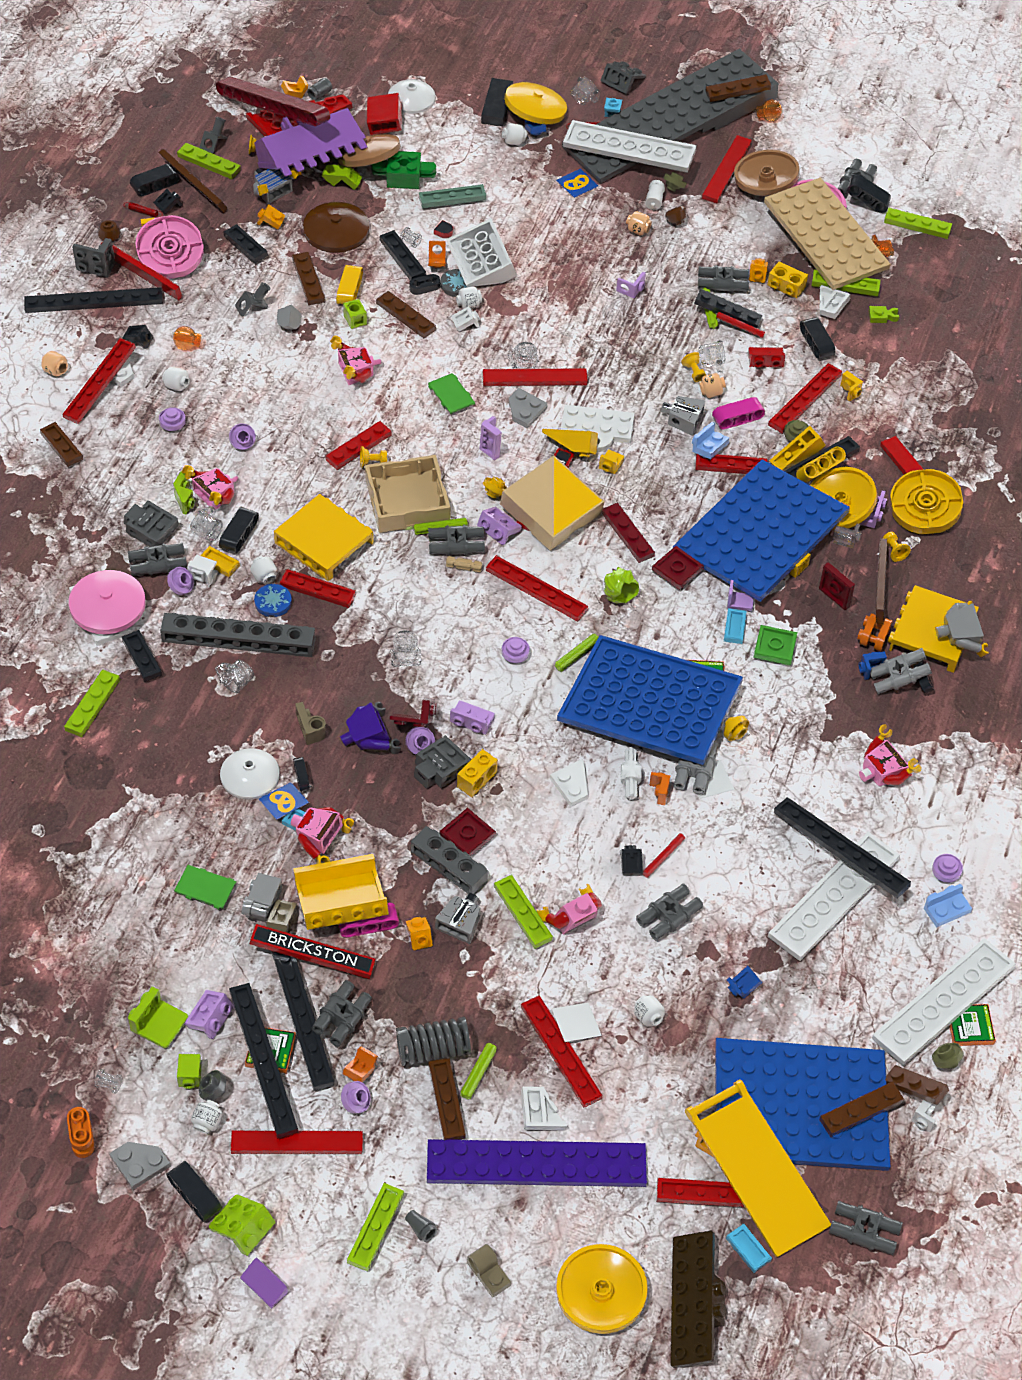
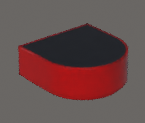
(444, 229)

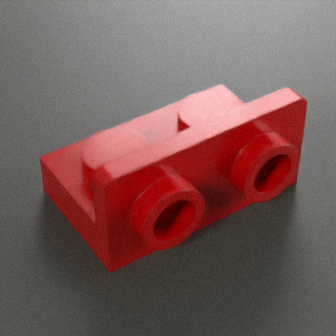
(766, 357)

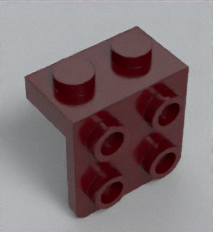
(428, 710)

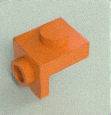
(361, 1065)

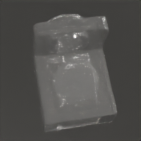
(846, 536)

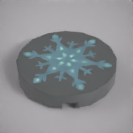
(452, 282)

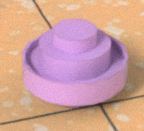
(172, 419)
(242, 436)
(180, 580)
(515, 649)
(418, 739)
(947, 868)
(355, 1097)

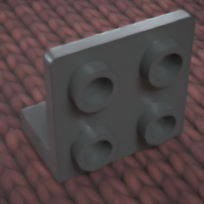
(621, 76)
(95, 261)

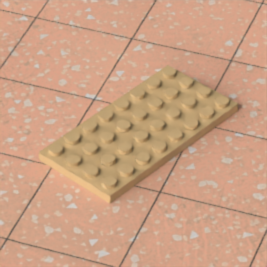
(827, 233)

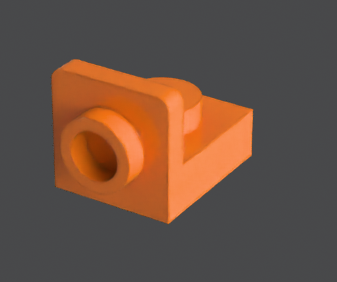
(661, 782)

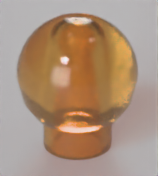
(770, 110)
(186, 338)

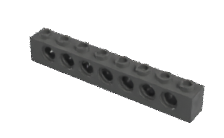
(238, 634)

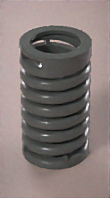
(433, 1034)

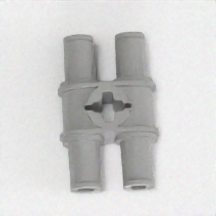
(907, 674)
(700, 772)

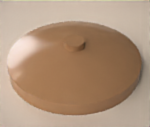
(378, 149)
(766, 172)

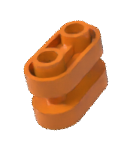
(866, 635)
(80, 1132)

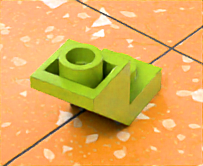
(336, 173)
(183, 494)

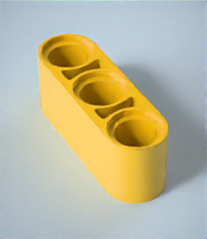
(349, 284)
(827, 461)

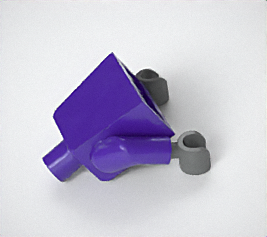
(369, 730)

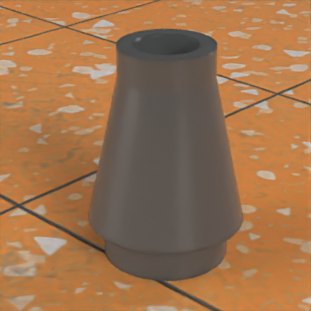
(423, 1227)

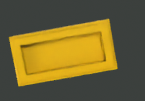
(225, 564)

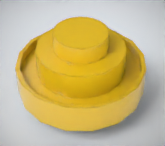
(494, 486)
(735, 727)

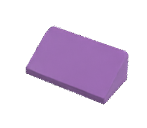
(264, 1283)

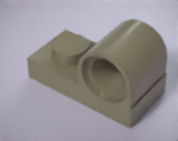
(310, 724)
(282, 915)
(486, 1268)

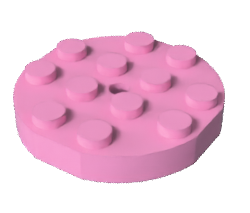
(170, 232)

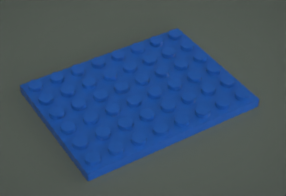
(762, 529)
(650, 699)
(801, 1083)

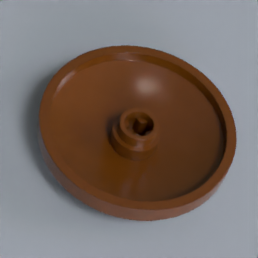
(336, 227)

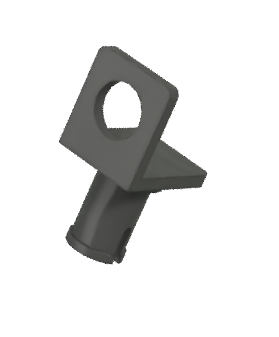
(214, 135)
(253, 298)

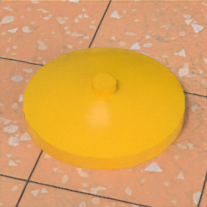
(535, 103)
(851, 488)
(601, 1288)

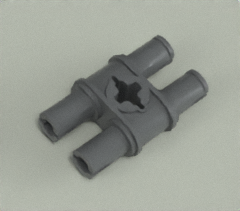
(855, 169)
(723, 278)
(462, 545)
(155, 566)
(669, 911)
(344, 1022)
(856, 1233)

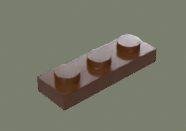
(61, 444)
(917, 1085)

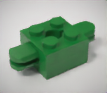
(404, 170)

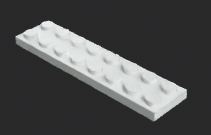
(630, 146)
(828, 902)
(943, 1001)

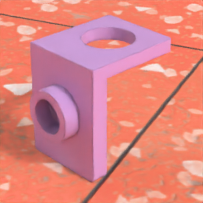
(633, 288)
(739, 600)

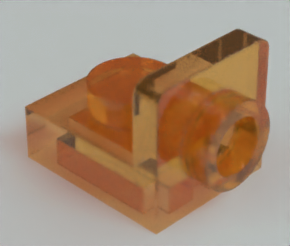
(884, 246)

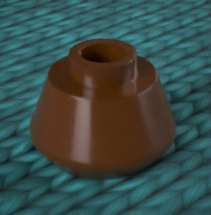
(676, 215)
(109, 230)

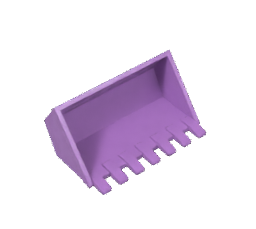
(306, 141)

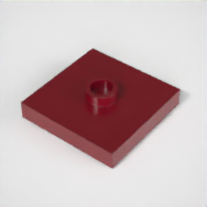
(677, 567)
(836, 586)
(468, 832)

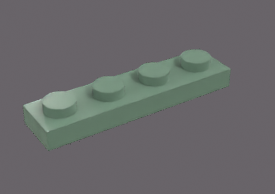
(452, 196)

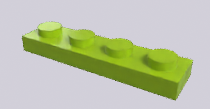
(209, 161)
(918, 223)
(864, 286)
(92, 703)
(523, 911)
(375, 1227)

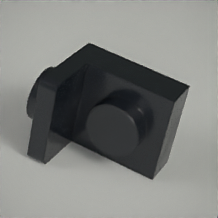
(167, 200)
(139, 334)
(631, 860)

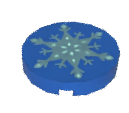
(272, 600)

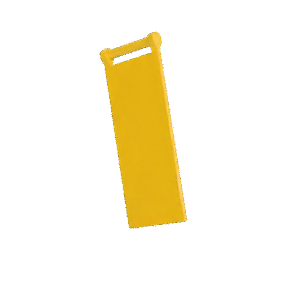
(759, 1170)

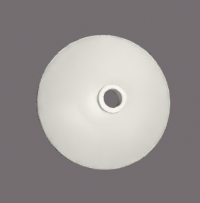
(414, 95)
(249, 781)

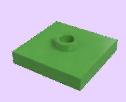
(775, 645)

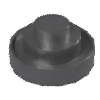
(212, 1085)

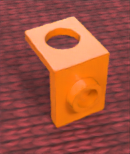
(437, 260)

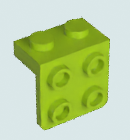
(156, 1019)
(243, 1222)

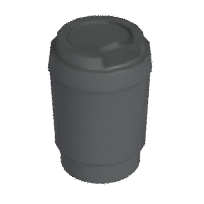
(319, 89)

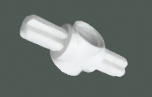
(630, 773)

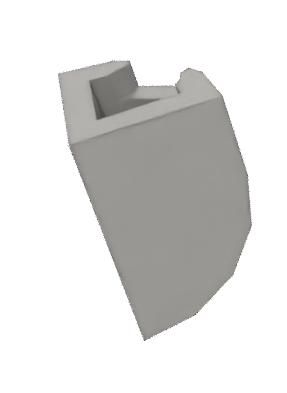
(289, 317)

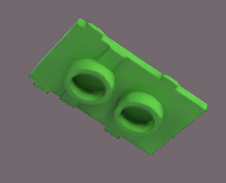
(451, 393)
(205, 886)

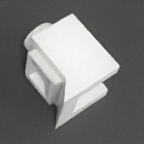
(203, 569)

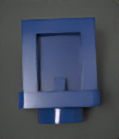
(534, 128)
(869, 661)
(744, 982)

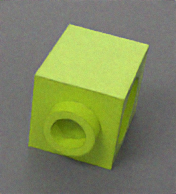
(355, 313)
(189, 1070)

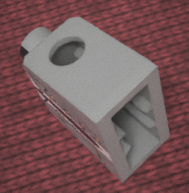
(684, 413)
(459, 918)

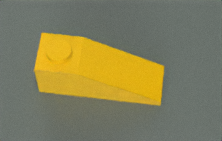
(577, 441)
(799, 449)

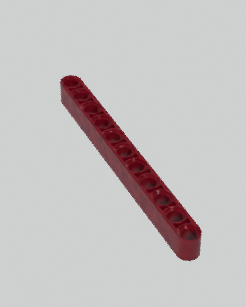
(273, 101)

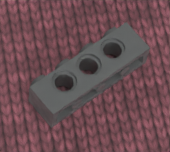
(452, 870)

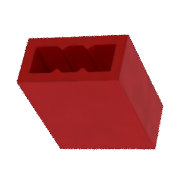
(384, 113)

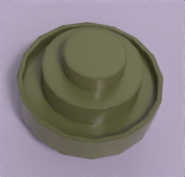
(674, 181)
(794, 428)
(947, 1055)

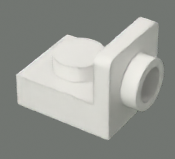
(465, 318)
(922, 1116)

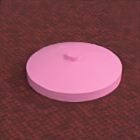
(107, 602)

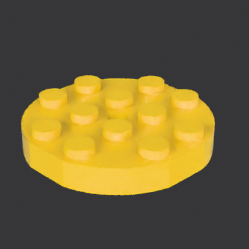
(929, 486)

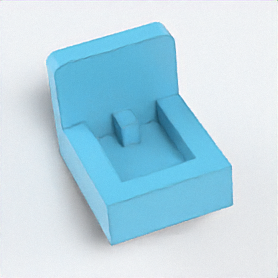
(612, 106)

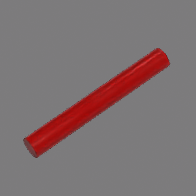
(739, 324)
(663, 855)

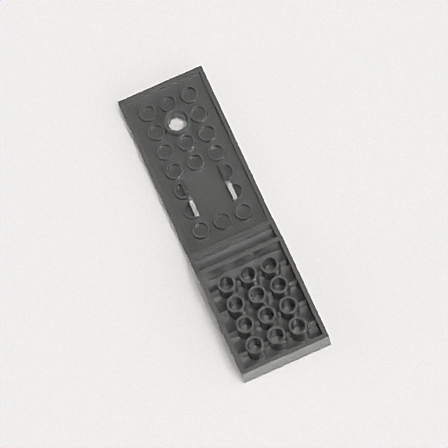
(681, 110)

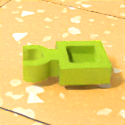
(880, 314)

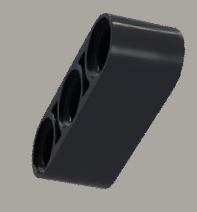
(154, 180)
(869, 193)
(817, 338)
(238, 530)
(194, 1191)

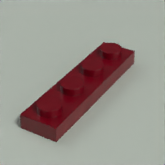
(628, 532)

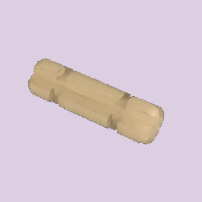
(465, 564)

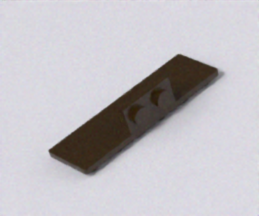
(695, 1299)

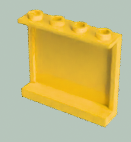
(322, 535)
(918, 622)
(340, 891)

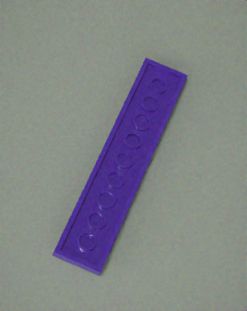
(536, 1163)

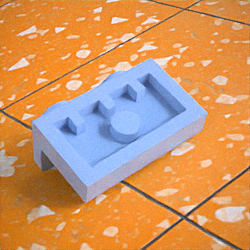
(708, 442)
(947, 905)

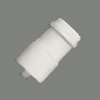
(655, 195)

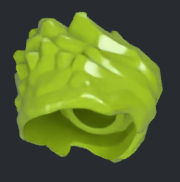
(620, 586)

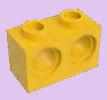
(787, 280)
(477, 773)

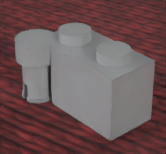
(262, 897)

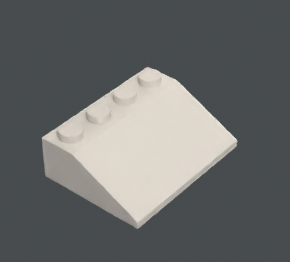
(481, 255)

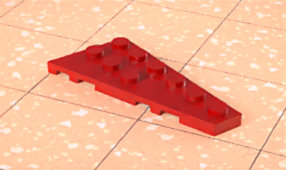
(270, 123)

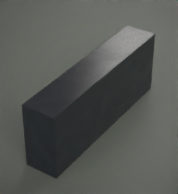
(494, 106)

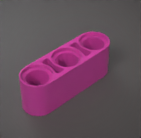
(738, 413)
(371, 925)

